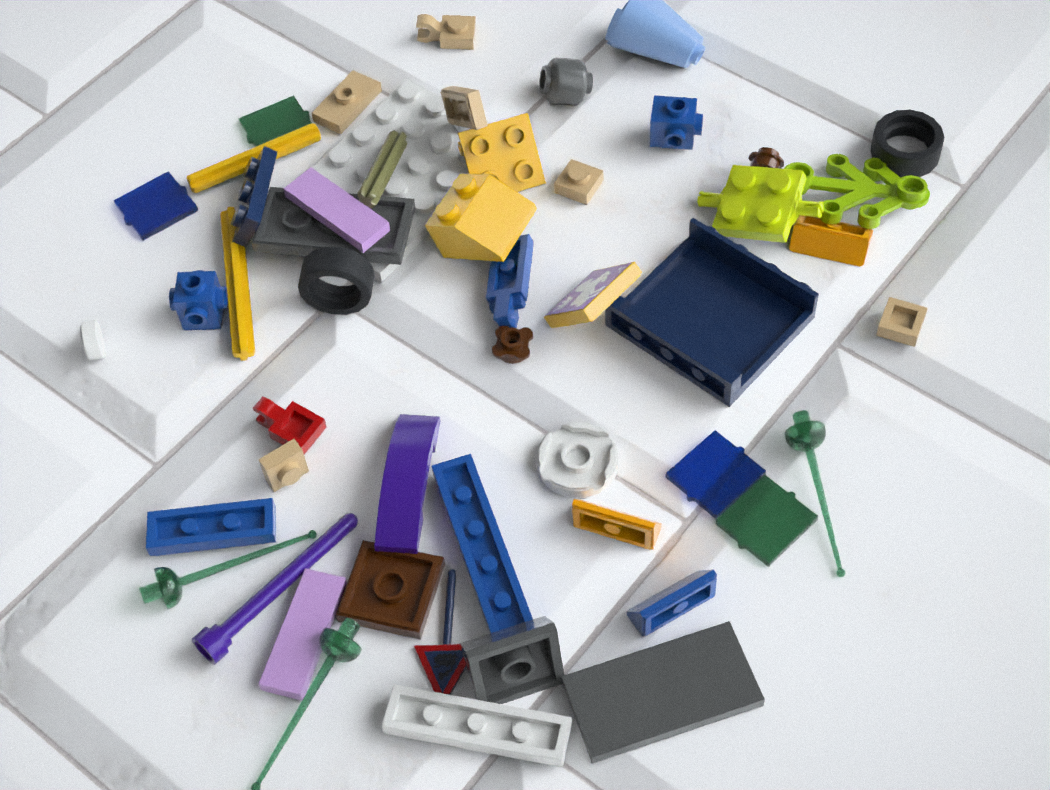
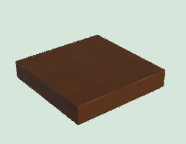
(391, 590)

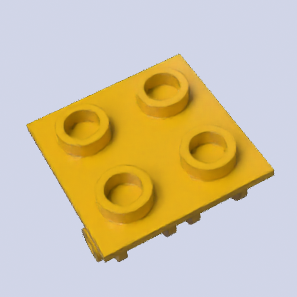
(505, 152)

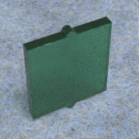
(274, 121)
(766, 520)

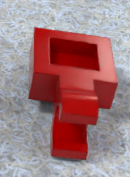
(290, 423)

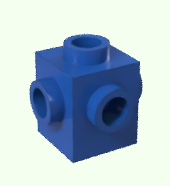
(674, 122)
(198, 300)

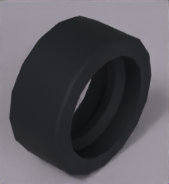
(911, 124)
(336, 263)

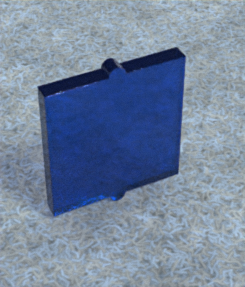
(155, 205)
(715, 474)

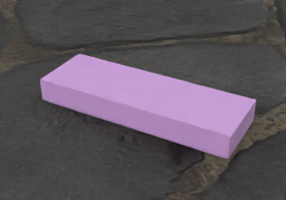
(337, 209)
(298, 644)

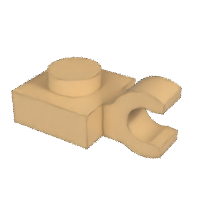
(451, 32)

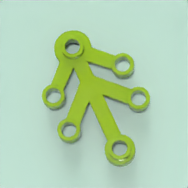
(905, 192)

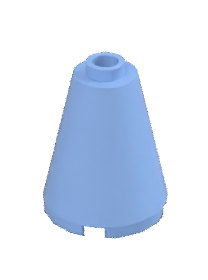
(655, 32)

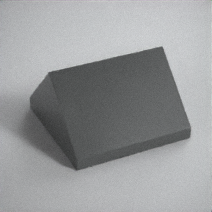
(514, 661)

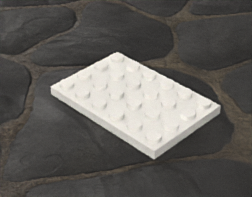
(425, 167)

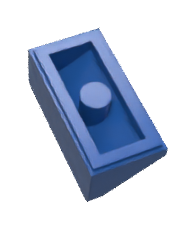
(673, 601)

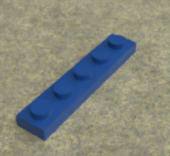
(481, 544)

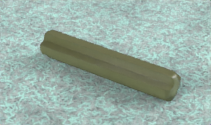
(382, 169)

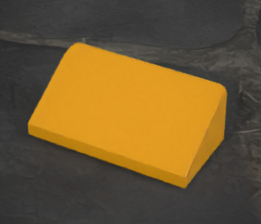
(832, 242)
(615, 524)

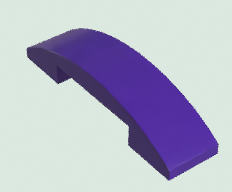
(405, 483)

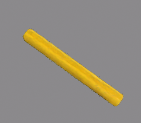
(238, 290)

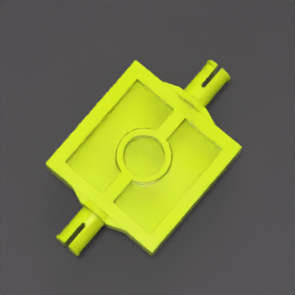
(760, 203)

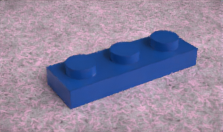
(211, 527)

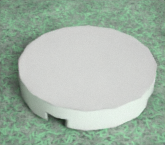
(577, 460)

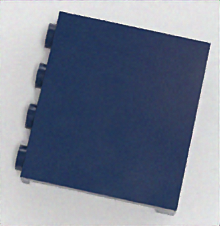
(714, 313)

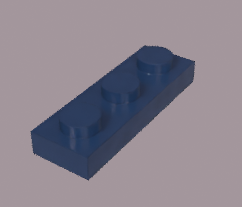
(253, 196)

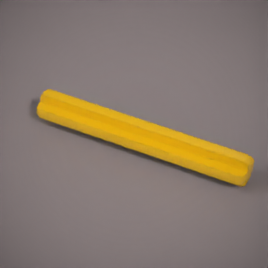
(236, 164)

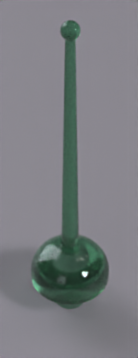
(806, 437)
(170, 585)
(338, 647)

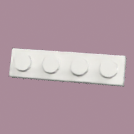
(477, 725)

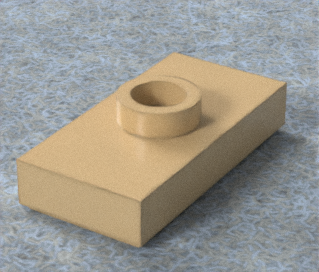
(346, 102)
(464, 107)

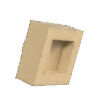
(579, 181)
(902, 321)
(284, 465)

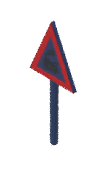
(444, 662)

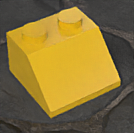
(479, 219)

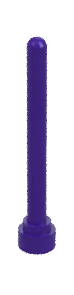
(214, 641)

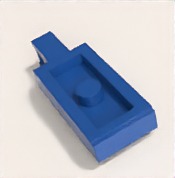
(510, 283)

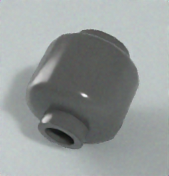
(565, 81)

